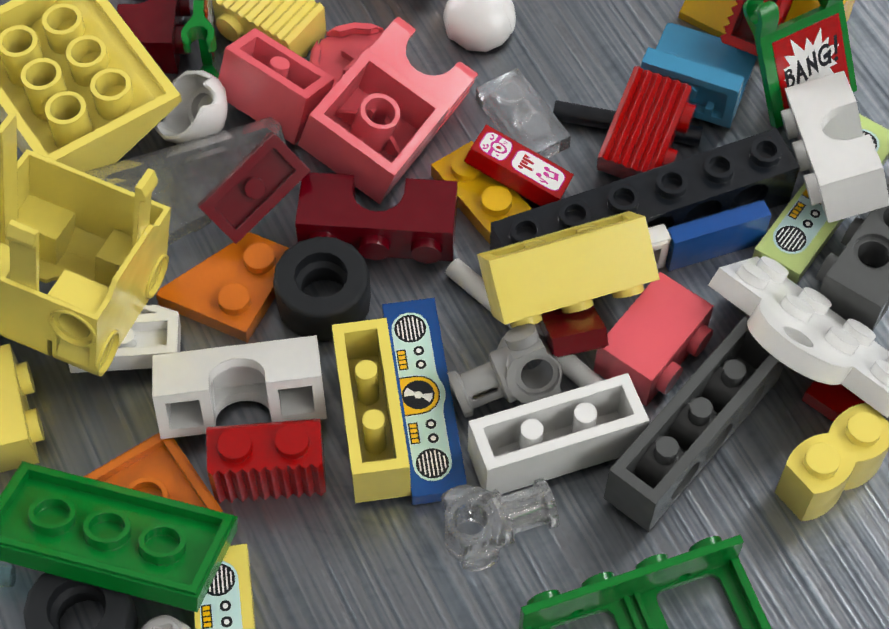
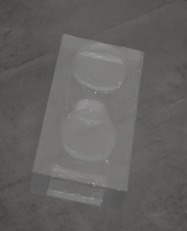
(522, 114)

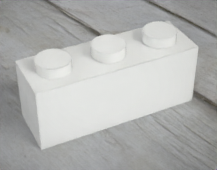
(556, 434)

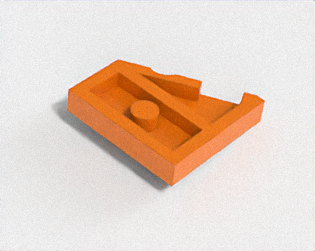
(228, 288)

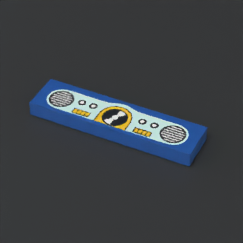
(425, 399)

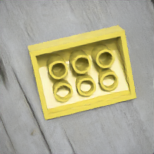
(78, 81)

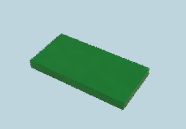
(112, 536)

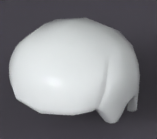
(479, 23)
(200, 111)

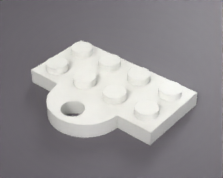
(804, 331)

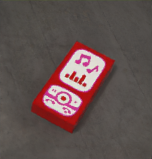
(518, 167)

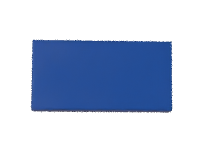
(717, 234)

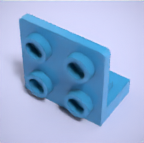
(709, 66)

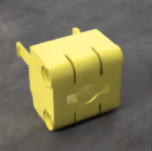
(88, 236)

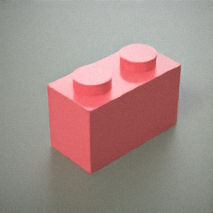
(272, 82)
(656, 337)

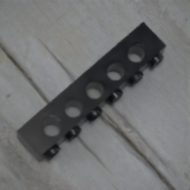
(673, 193)

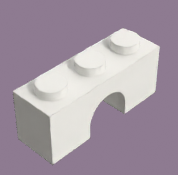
(831, 145)
(198, 384)

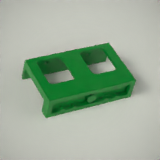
(633, 595)

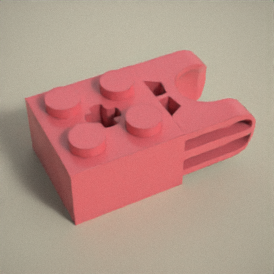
(383, 113)

